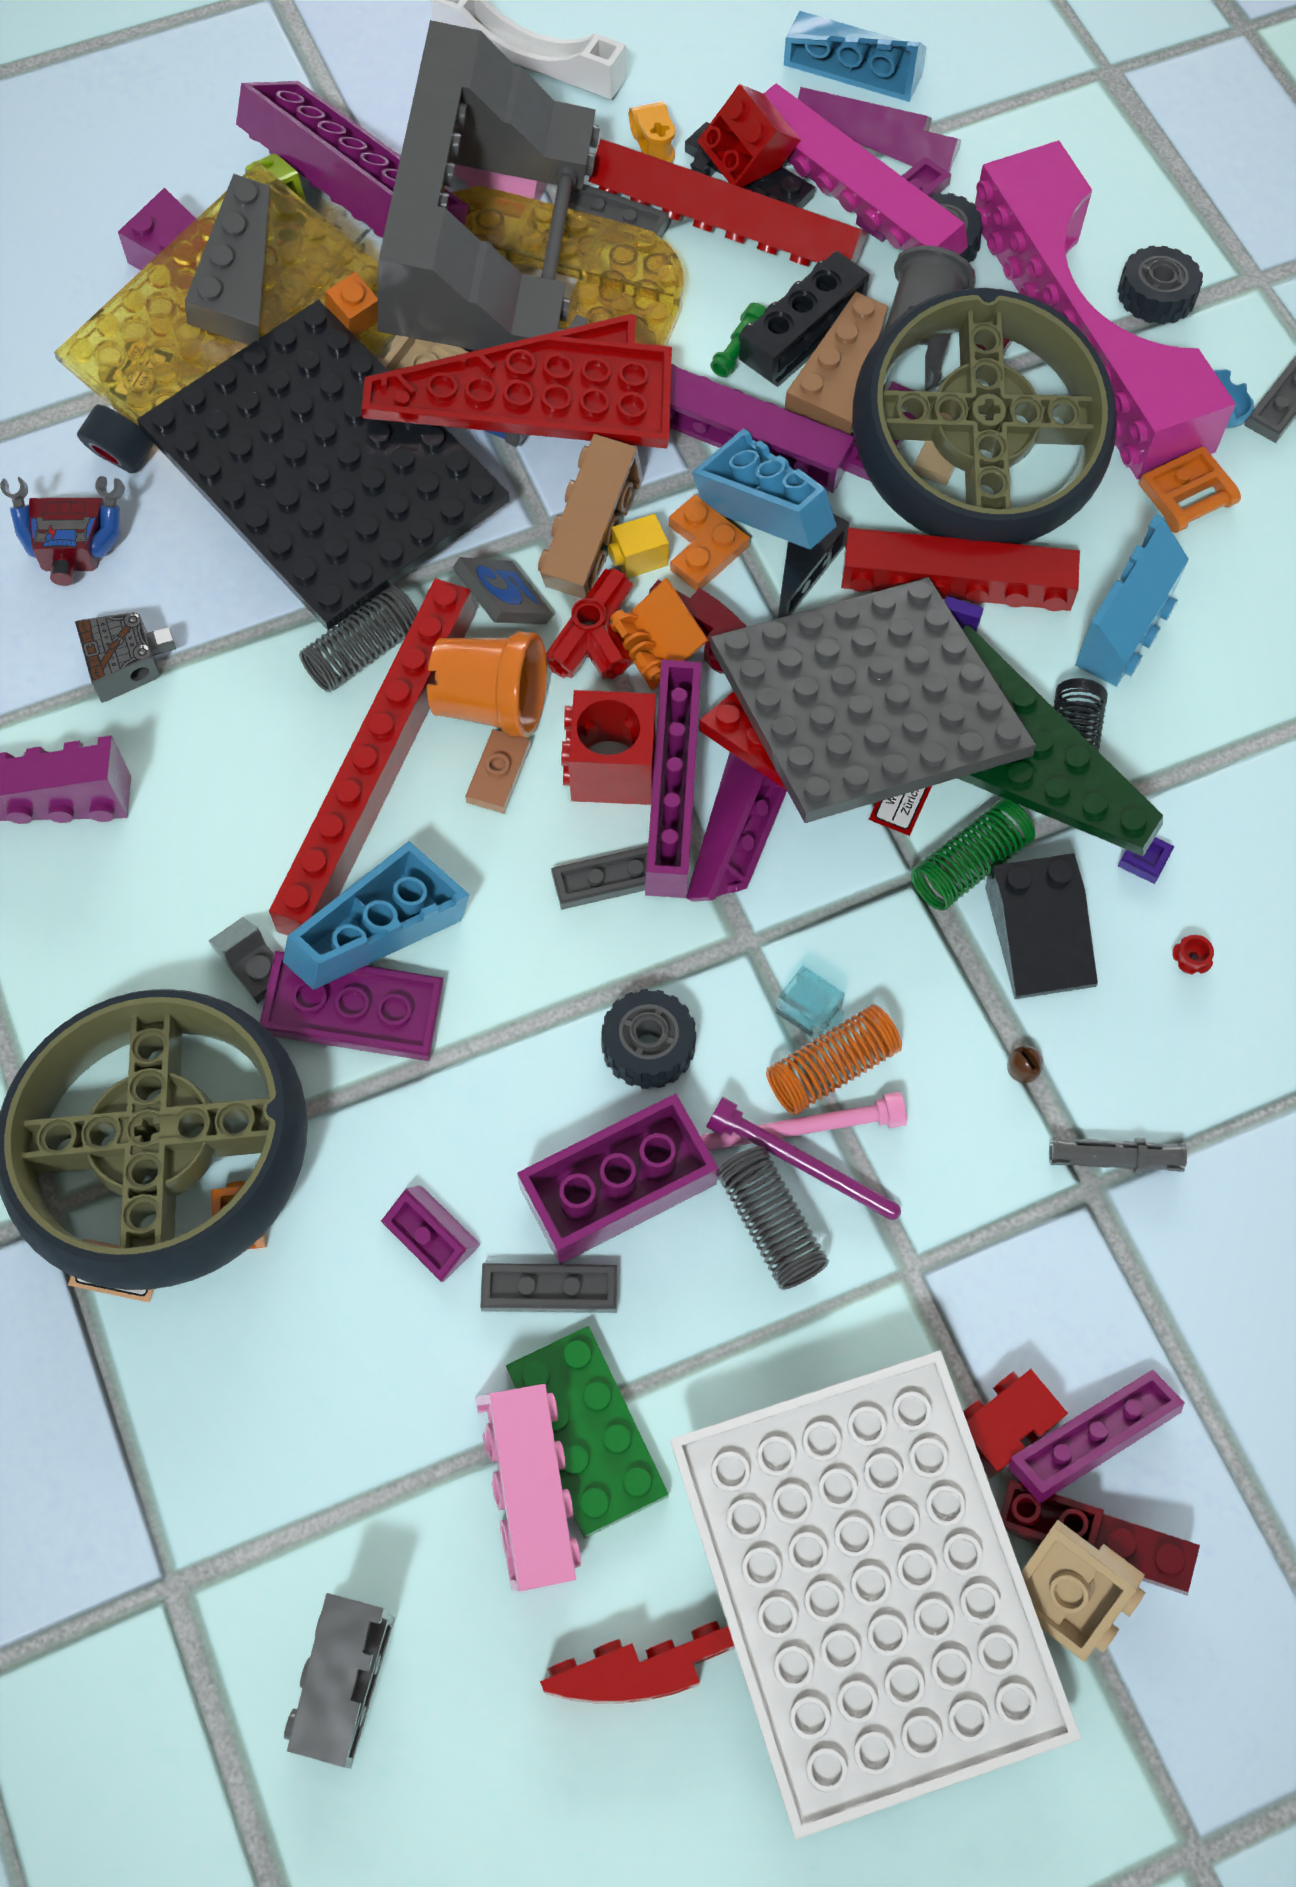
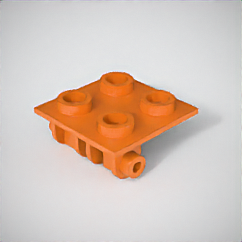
(658, 631)

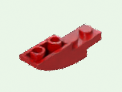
(620, 1678)

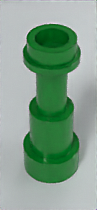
(724, 362)

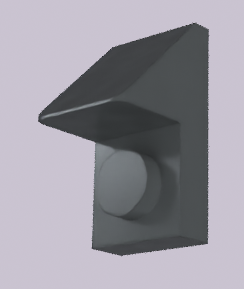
(246, 956)

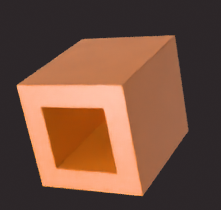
(353, 304)

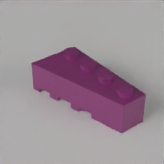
(65, 783)

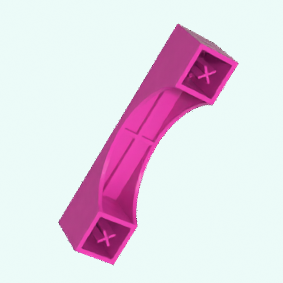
(1162, 393)

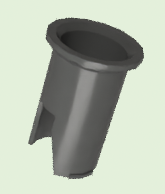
(924, 274)

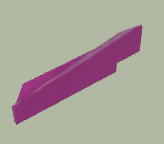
(735, 831)

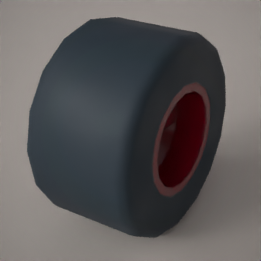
(114, 438)

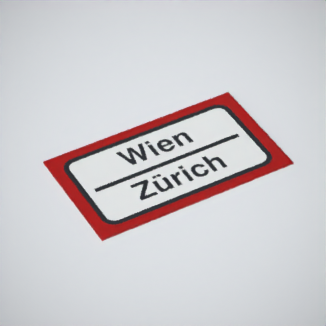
(900, 811)

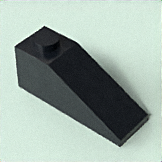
(806, 566)

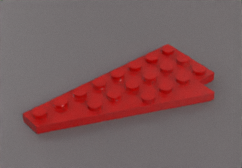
(539, 386)

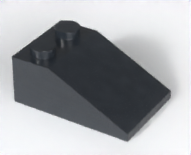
(1043, 925)

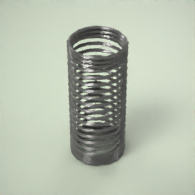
(318, 666)
(748, 1164)

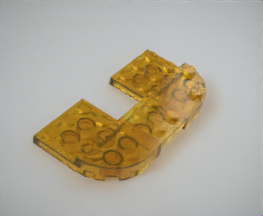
(616, 263)

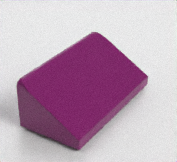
(430, 1232)

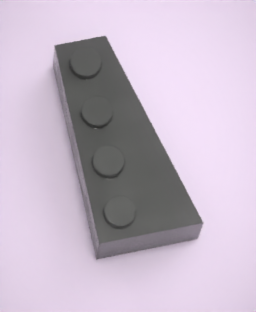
(231, 272)

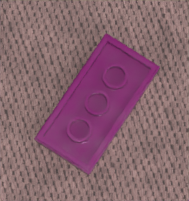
(361, 1011)

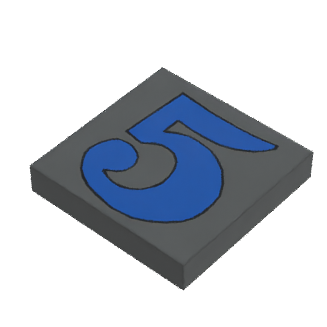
(502, 591)

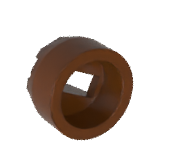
(1019, 1067)

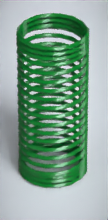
(986, 847)

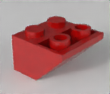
(748, 137)

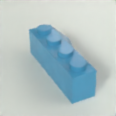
(854, 56)

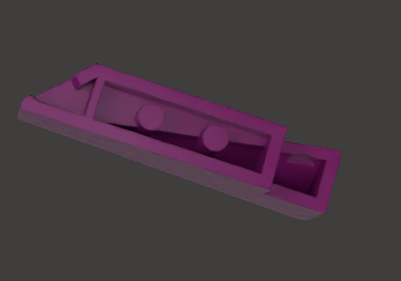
(884, 128)

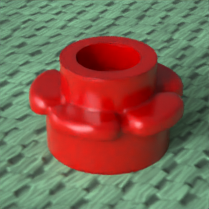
(1198, 945)

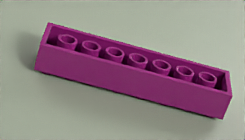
(326, 149)

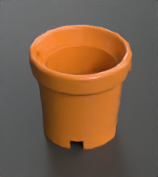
(490, 681)

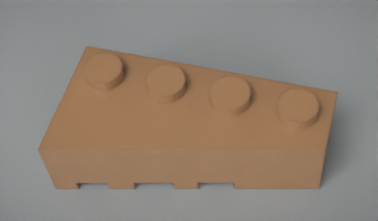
(829, 377)
(592, 508)

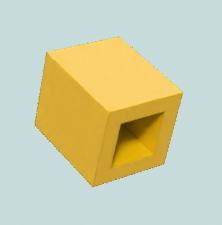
(639, 546)

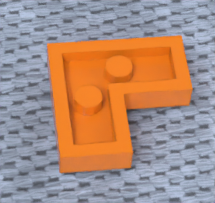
(712, 539)

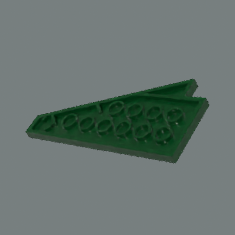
(1066, 773)

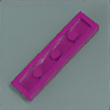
(1095, 1435)

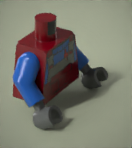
(66, 531)

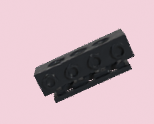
(799, 321)

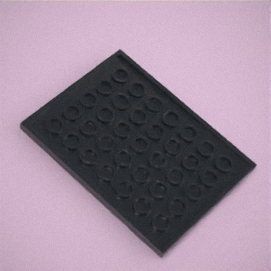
(309, 482)

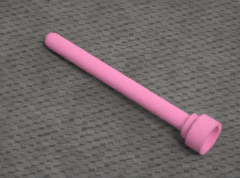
(886, 1111)

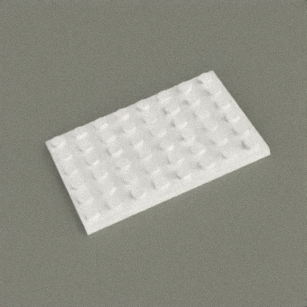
(872, 1594)

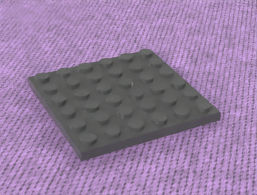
(870, 699)

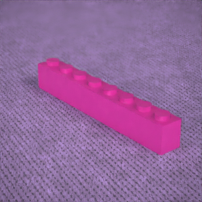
(865, 182)

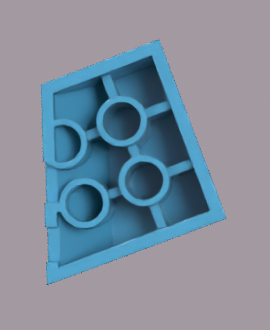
(1134, 606)

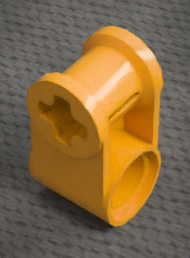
(653, 130)

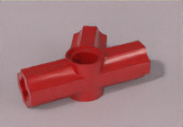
(597, 640)

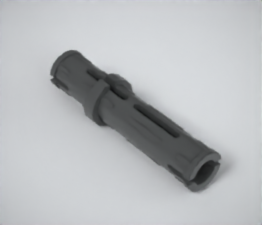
(1118, 1154)

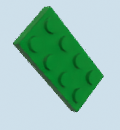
(602, 1447)

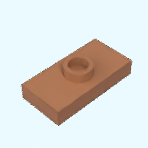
(498, 771)

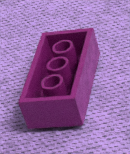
(618, 1178)

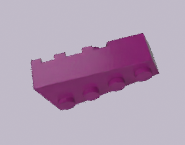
(153, 228)

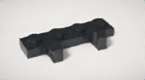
(778, 185)

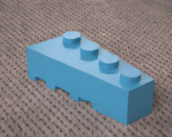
(764, 492)
(375, 917)

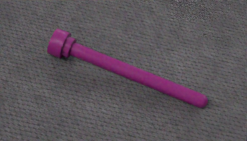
(729, 1120)

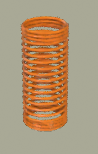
(882, 1037)

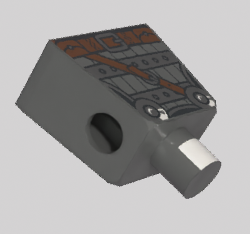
(121, 652)

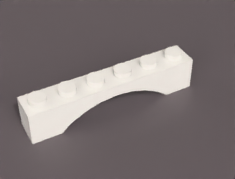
(586, 62)

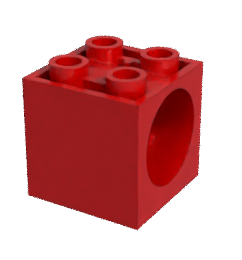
(616, 718)

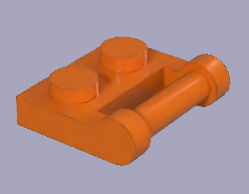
(1185, 478)

